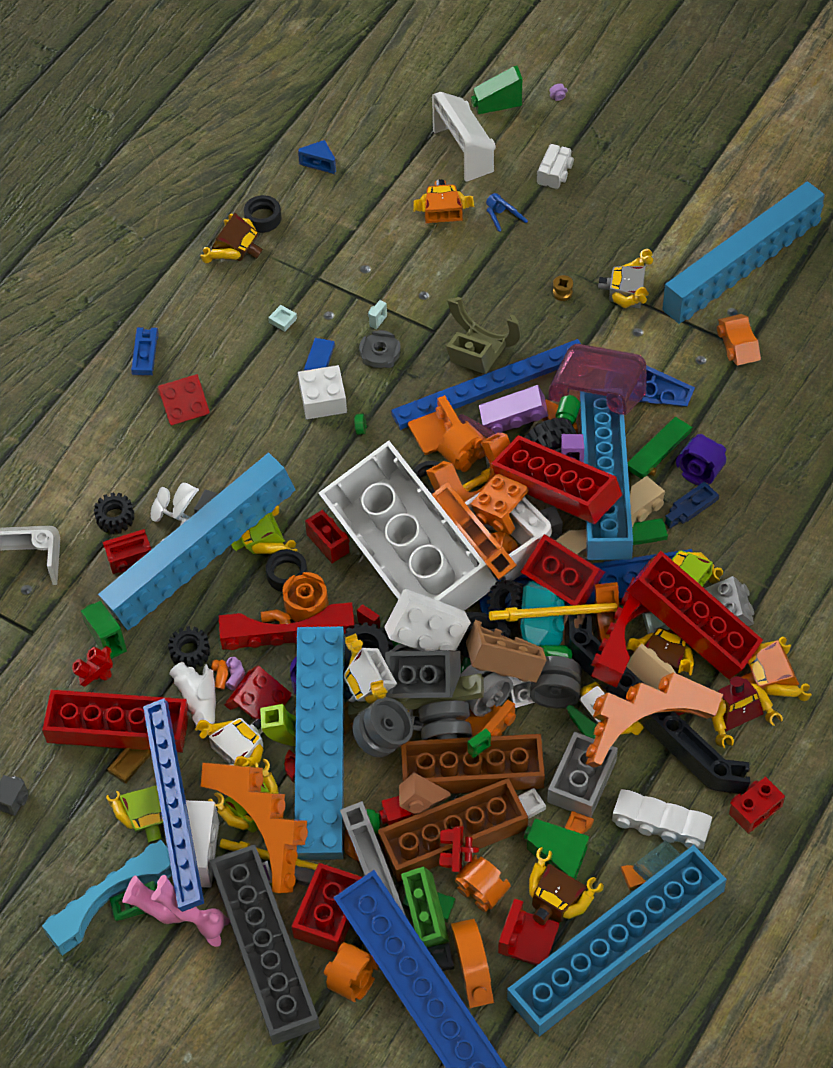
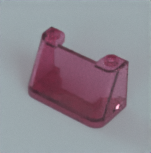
(601, 372)

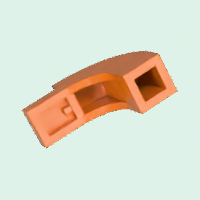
(605, 594)
(473, 962)

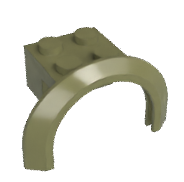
(479, 346)

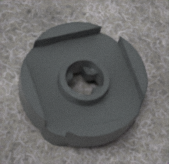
(380, 359)

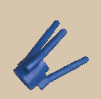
(498, 205)

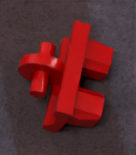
(96, 667)
(455, 859)

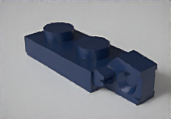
(691, 505)

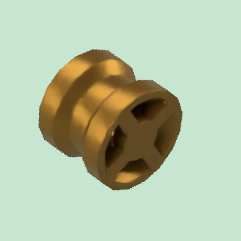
(562, 288)

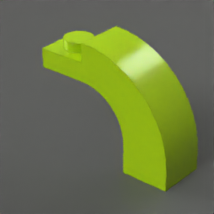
(279, 724)

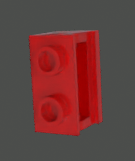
(126, 550)

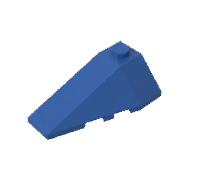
(666, 389)

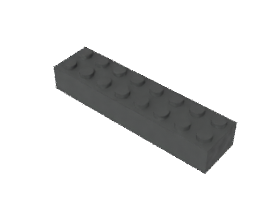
(264, 945)

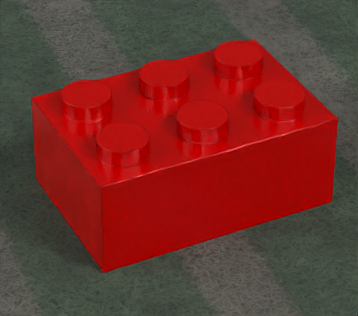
(562, 571)
(319, 915)

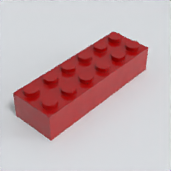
(558, 479)
(695, 615)
(107, 719)

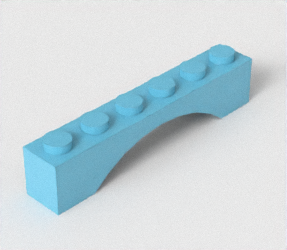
(69, 925)

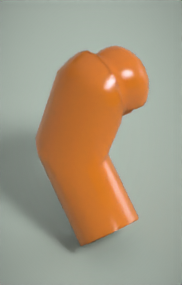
(275, 615)
(222, 673)
(348, 847)

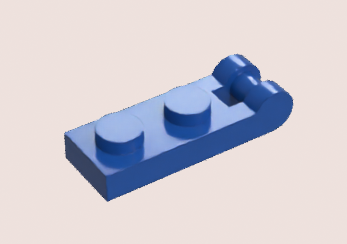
(144, 351)

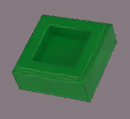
(479, 743)

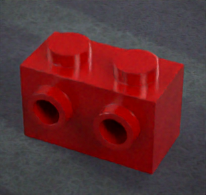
(327, 536)
(756, 804)

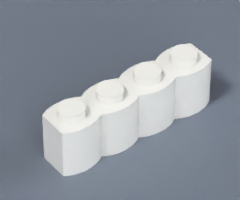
(663, 819)

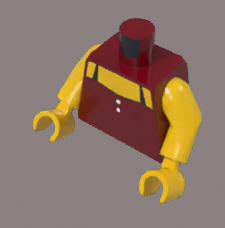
(739, 705)

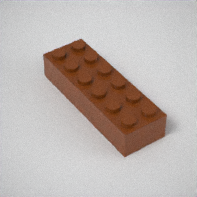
(454, 769)
(485, 814)

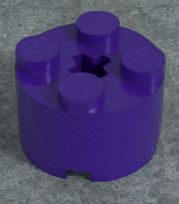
(701, 460)

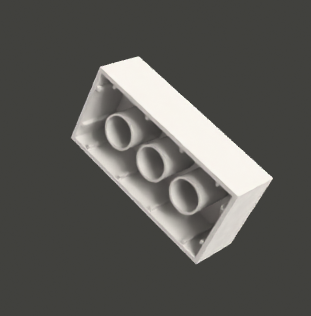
(407, 531)

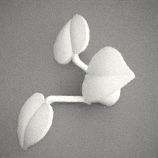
(181, 500)

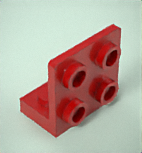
(183, 399)
(256, 692)
(525, 938)

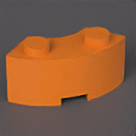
(739, 339)

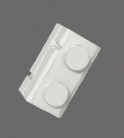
(554, 166)

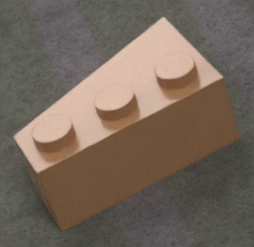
(503, 655)

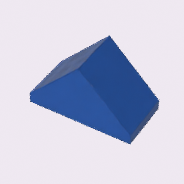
(317, 157)

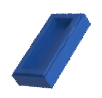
(320, 354)

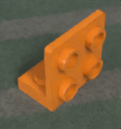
(430, 428)

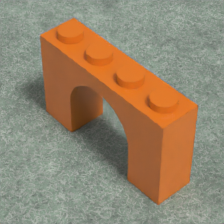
(445, 471)

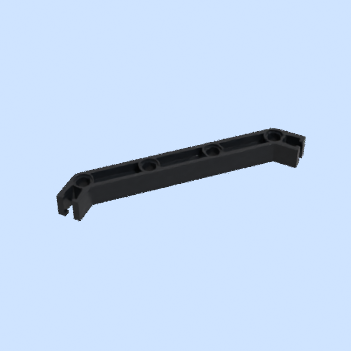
(682, 740)

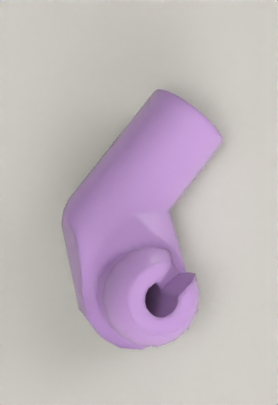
(236, 671)

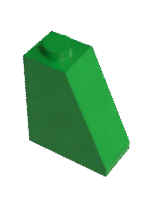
(499, 92)
(104, 628)
(566, 846)

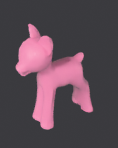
(164, 907)

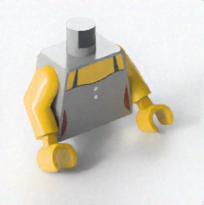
(628, 281)

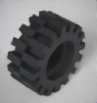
(111, 503)
(500, 592)
(185, 637)

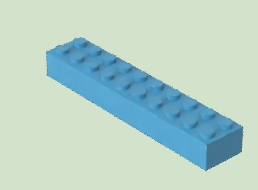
(742, 252)
(606, 450)
(197, 541)
(320, 741)
(599, 950)

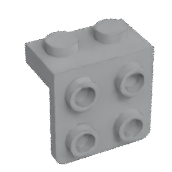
(734, 597)

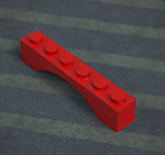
(241, 631)
(614, 655)

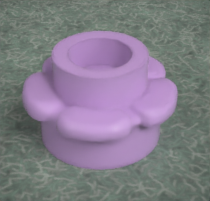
(558, 92)

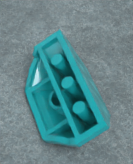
(541, 629)

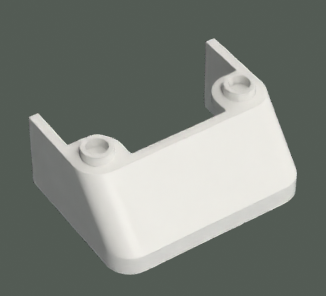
(455, 114)
(529, 530)
(34, 538)

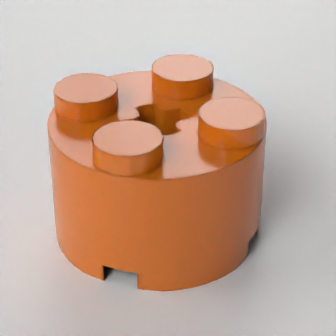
(462, 446)
(304, 596)
(482, 882)
(350, 972)

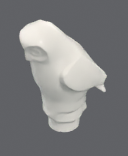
(198, 691)

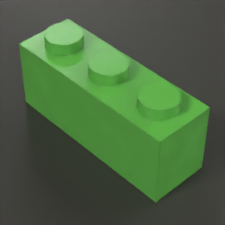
(425, 906)

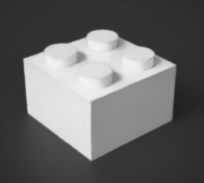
(322, 392)

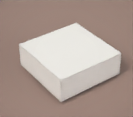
(532, 802)

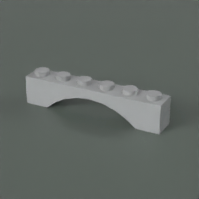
(367, 846)

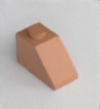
(420, 794)

